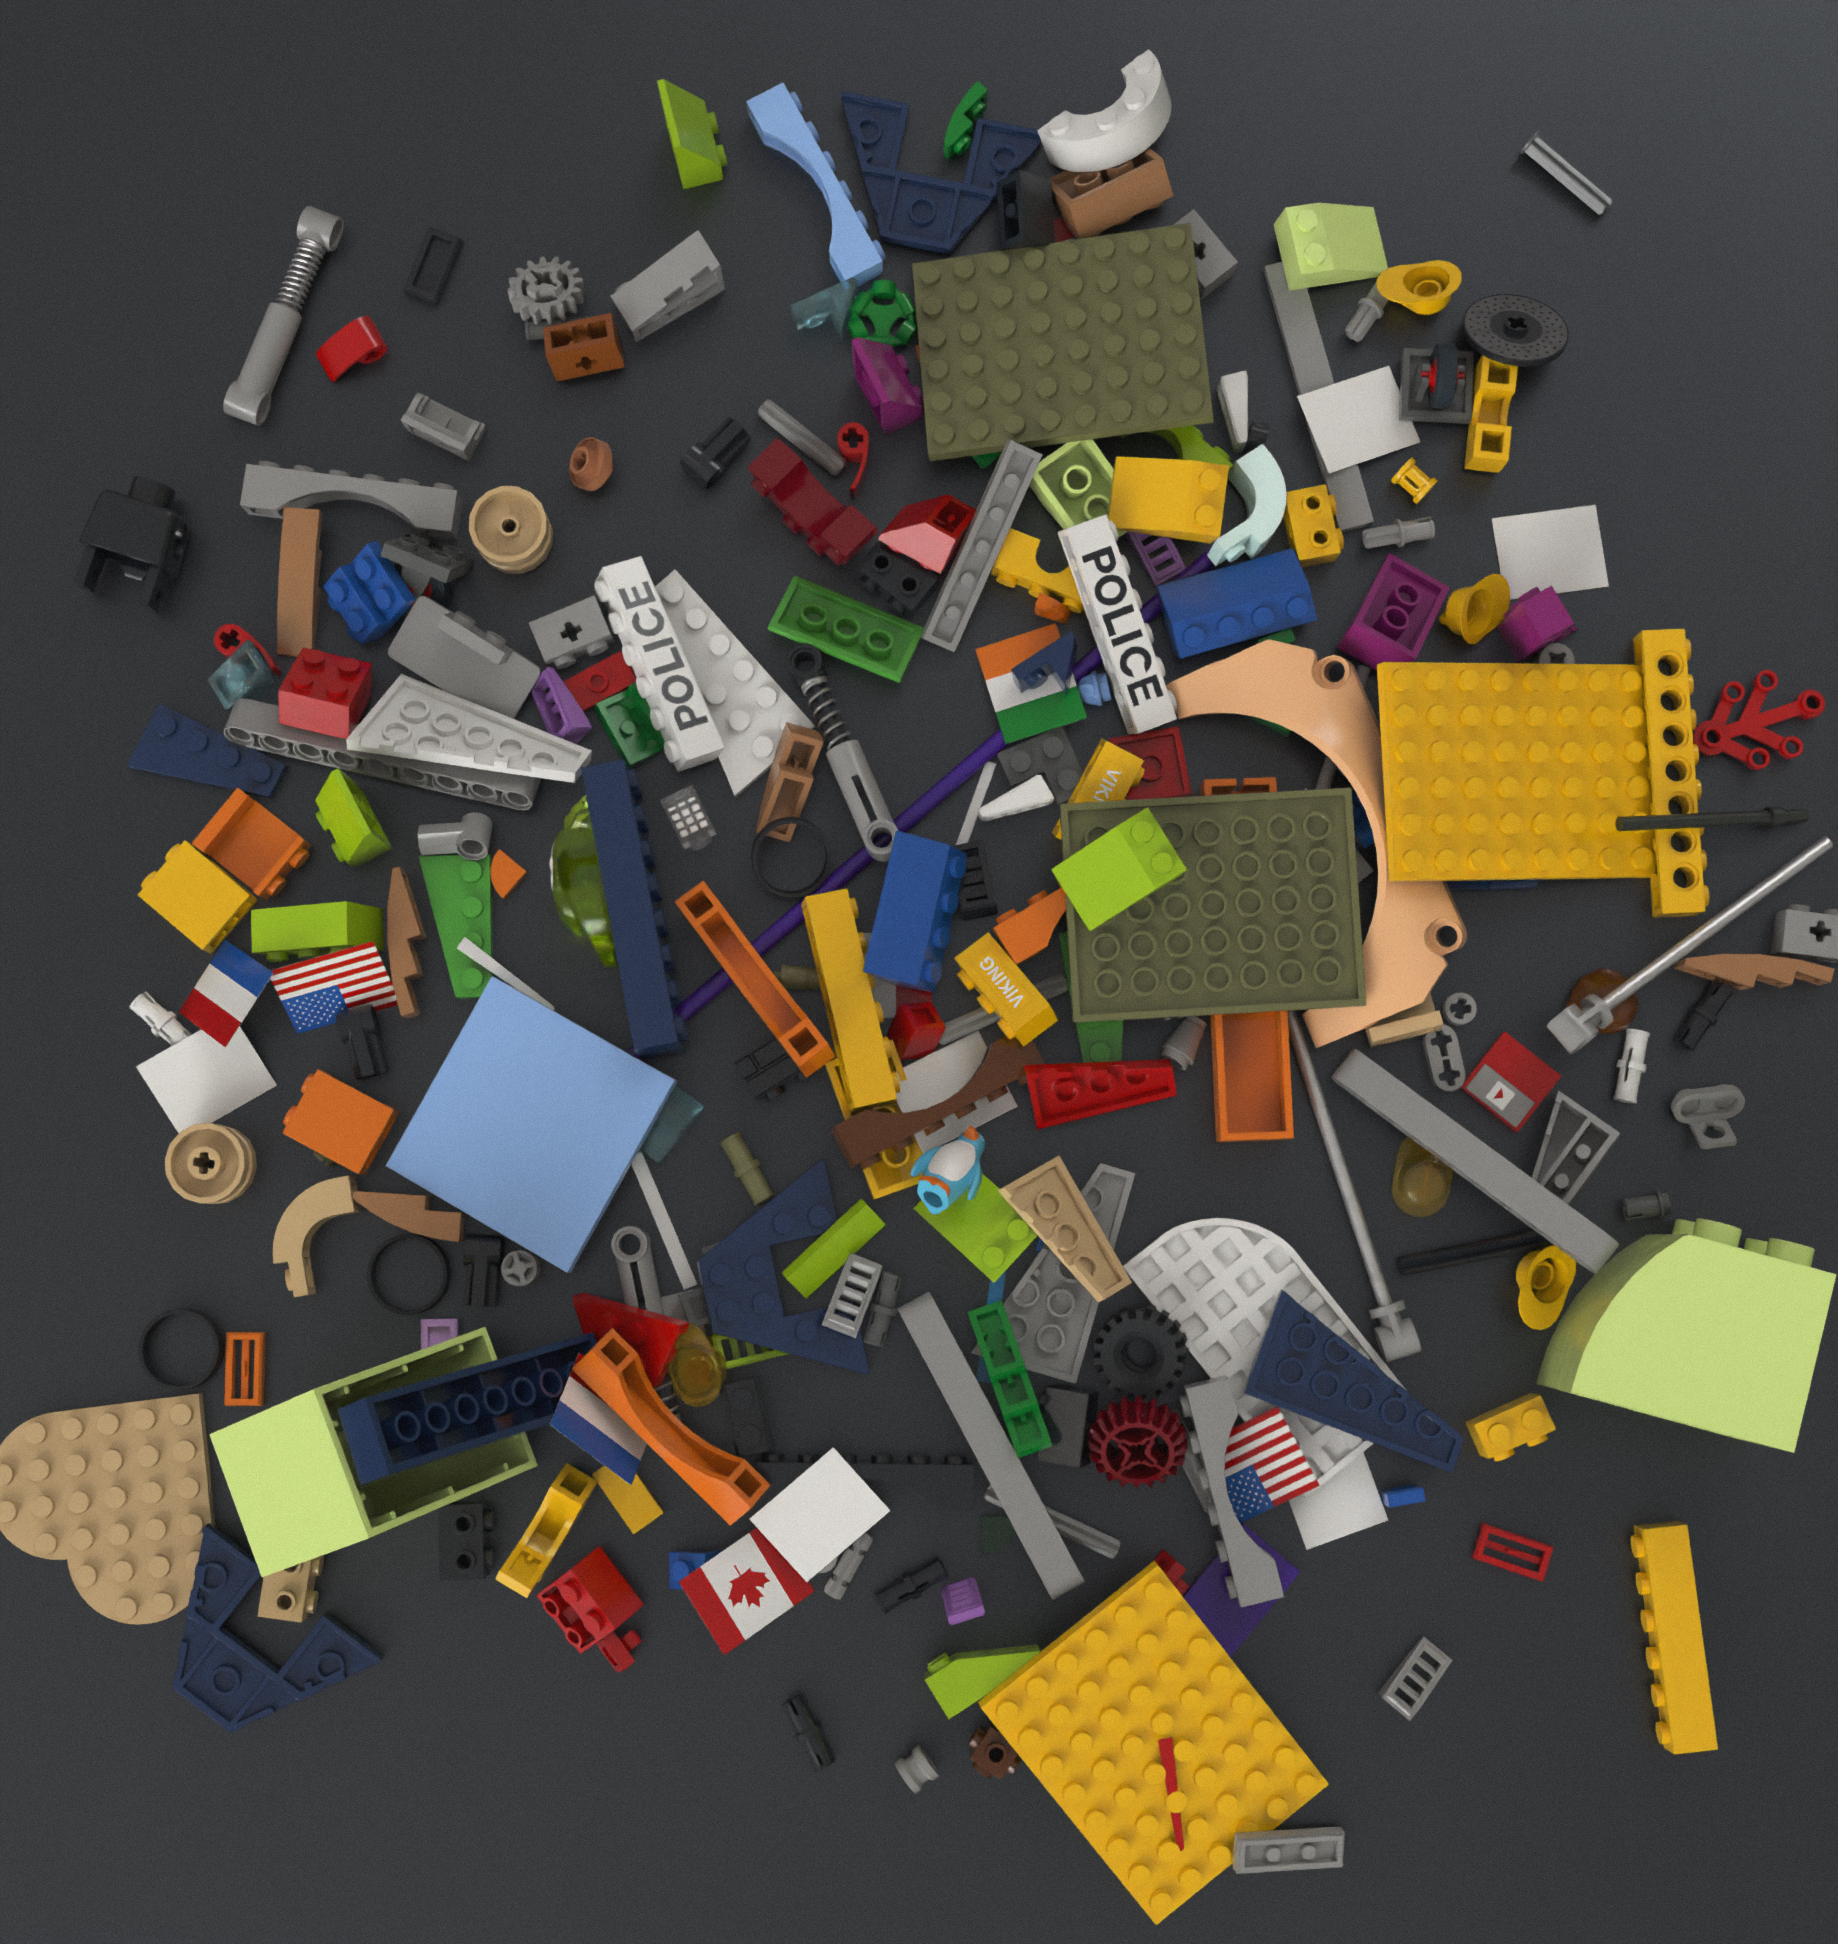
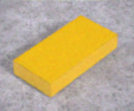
(632, 1502)

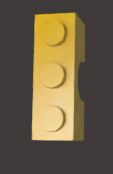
(1488, 430)
(1018, 566)

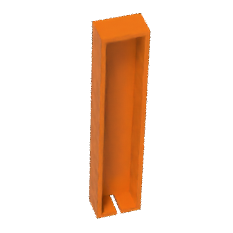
(1250, 1048)

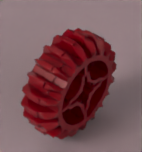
(1139, 1453)

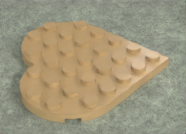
(116, 1497)

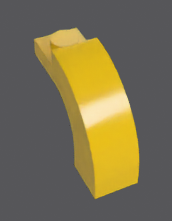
(547, 1530)

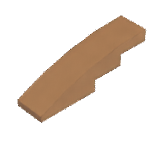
(298, 581)
(404, 929)
(1744, 969)

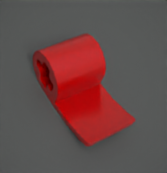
(352, 343)
(854, 455)
(231, 631)

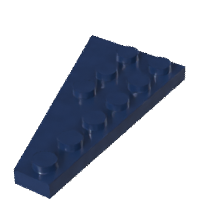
(1329, 1381)

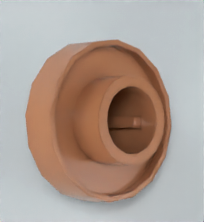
(591, 464)

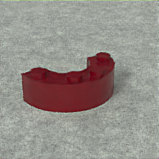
(808, 505)

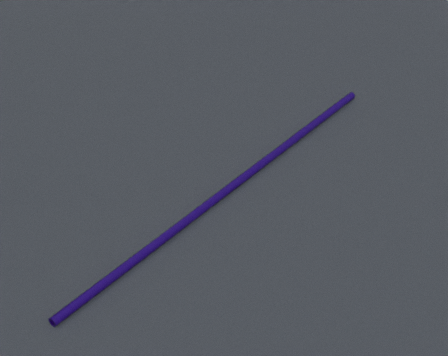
(905, 820)

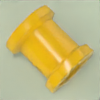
(1414, 480)

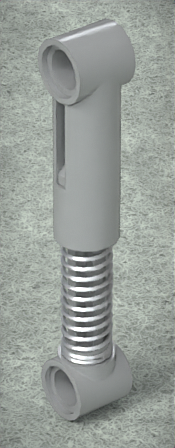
(251, 394)

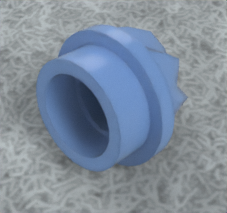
(1094, 688)

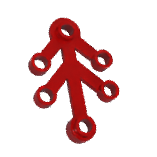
(1752, 724)

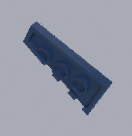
(191, 751)

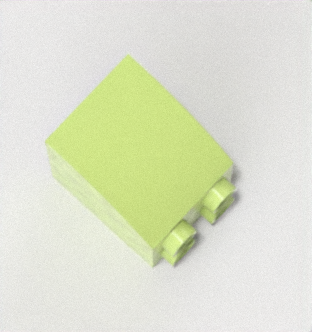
(1698, 1332)
(299, 1480)

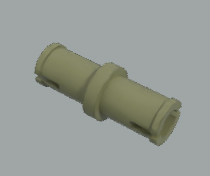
(747, 1169)

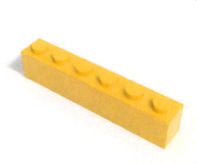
(849, 1000)
(1674, 1637)

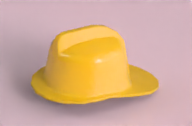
(1421, 286)
(1477, 608)
(1543, 1285)

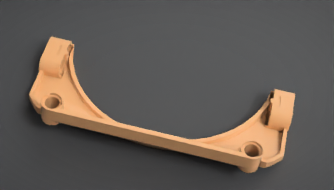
(1295, 691)

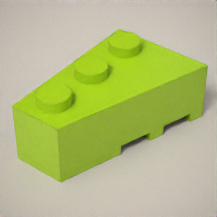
(315, 929)

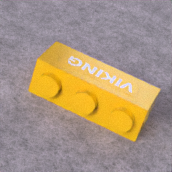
(1106, 777)
(1004, 990)

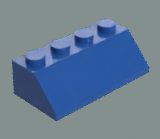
(1236, 603)
(915, 912)

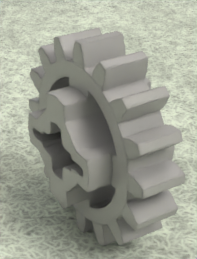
(546, 290)

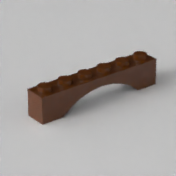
(873, 1131)

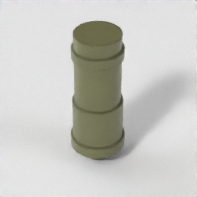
(798, 977)

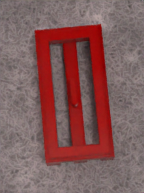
(1482, 1542)

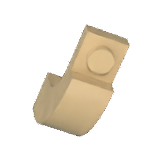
(301, 1222)

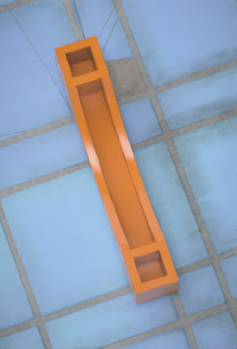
(1030, 930)
(755, 979)
(718, 1477)

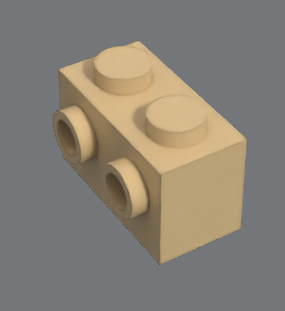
(291, 1592)

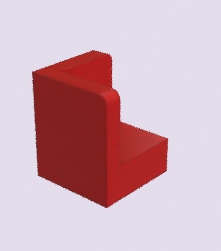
(916, 1030)

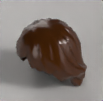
(1602, 983)

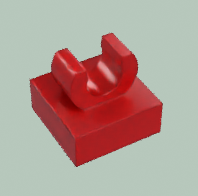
(1172, 1570)
(617, 1649)

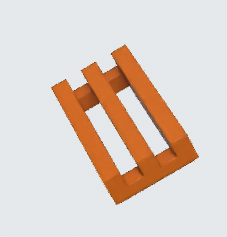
(259, 1368)

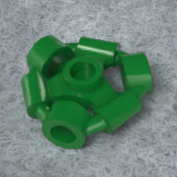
(883, 316)

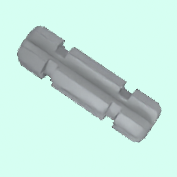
(847, 1566)

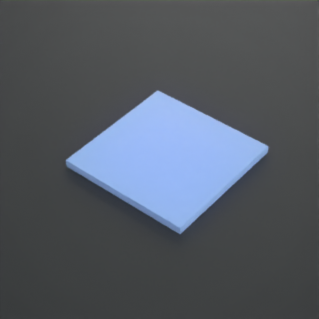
(531, 1124)

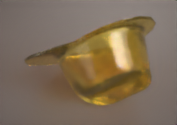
(1420, 1180)
(697, 1368)

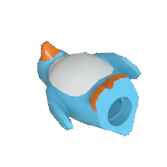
(950, 1171)

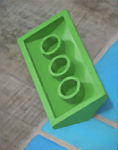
(846, 629)

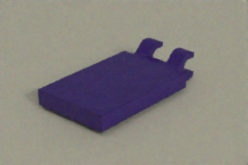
(1224, 1615)

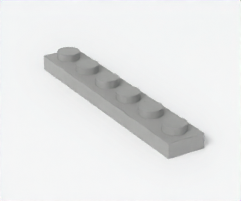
(981, 545)

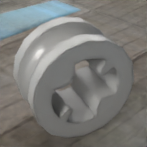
(1464, 1018)

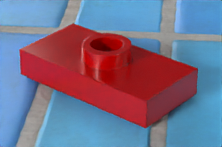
(600, 681)

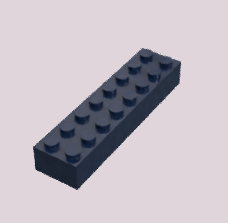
(633, 911)
(458, 1410)

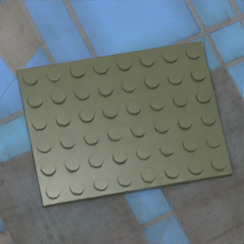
(1061, 342)
(1248, 927)

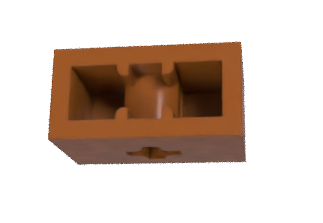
(583, 347)

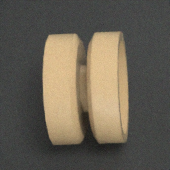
(492, 524)
(189, 1163)

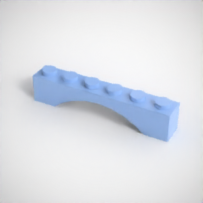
(782, 127)

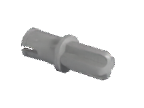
(1369, 310)
(1399, 533)

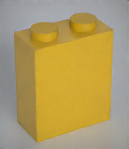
(196, 896)

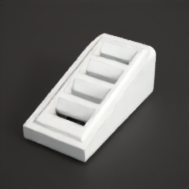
(1233, 399)
(1022, 798)

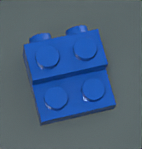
(368, 594)

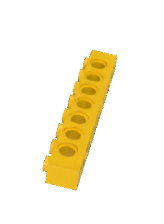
(1674, 649)

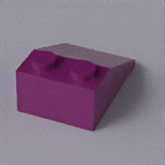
(886, 385)
(1393, 615)

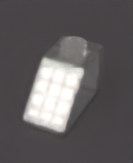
(688, 818)

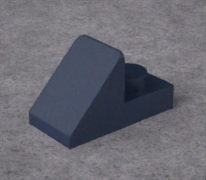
(1054, 659)

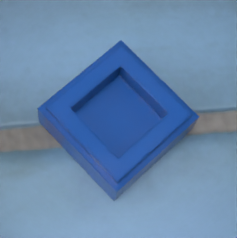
(1403, 1495)

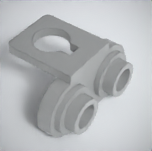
(1709, 1108)

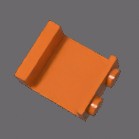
(253, 844)
(339, 1122)

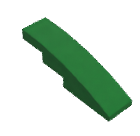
(1009, 1379)

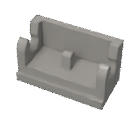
(443, 426)

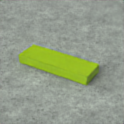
(833, 1248)

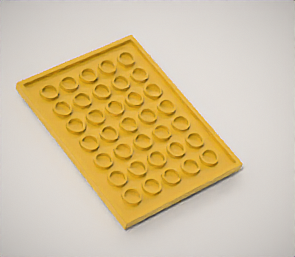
(1514, 771)
(1091, 1727)

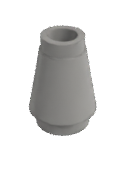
(1184, 1043)

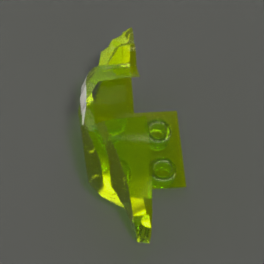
(579, 884)

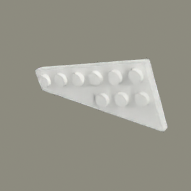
(736, 689)
(446, 729)

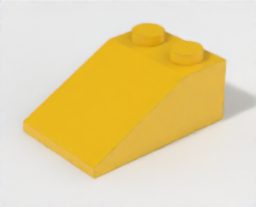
(1168, 497)

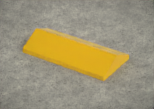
(894, 1169)

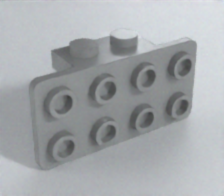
(463, 658)

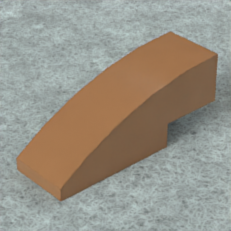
(789, 778)
(414, 1214)

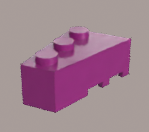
(1535, 623)

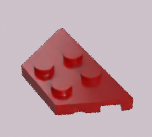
(645, 1331)

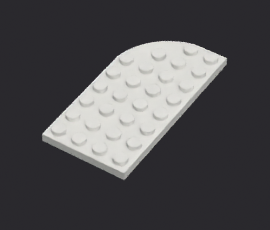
(1222, 1289)

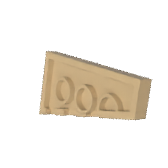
(1064, 1222)

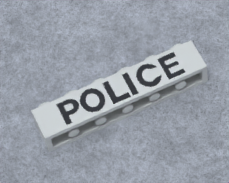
(1118, 624)
(658, 664)

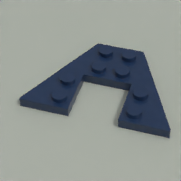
(922, 208)
(743, 1286)
(228, 1676)

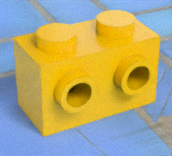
(1311, 526)
(1511, 1426)

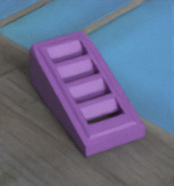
(1149, 564)
(566, 716)
(962, 1601)

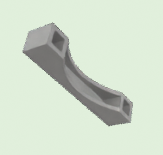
(428, 509)
(1213, 1414)

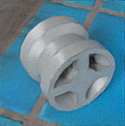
(1559, 651)
(514, 1269)
(917, 1769)

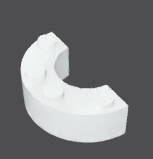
(1117, 132)

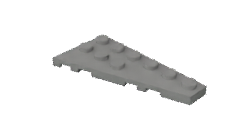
(1049, 1305)

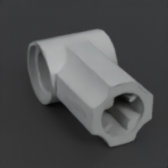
(467, 838)

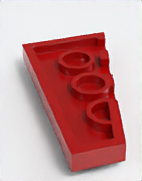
(1088, 1089)

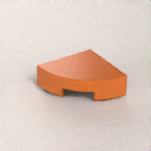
(1052, 609)
(505, 874)

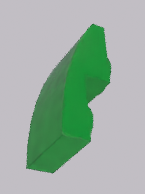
(960, 128)

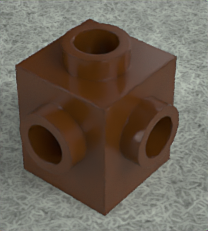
(982, 1742)

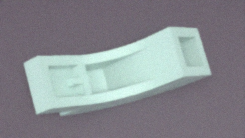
(1264, 493)

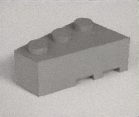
(669, 287)
(1572, 1148)

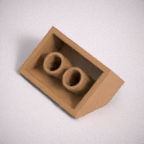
(1110, 196)

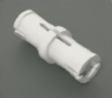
(160, 1020)
(1631, 1066)

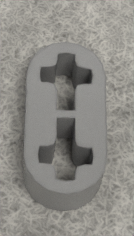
(1452, 1057)

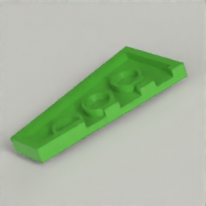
(462, 908)

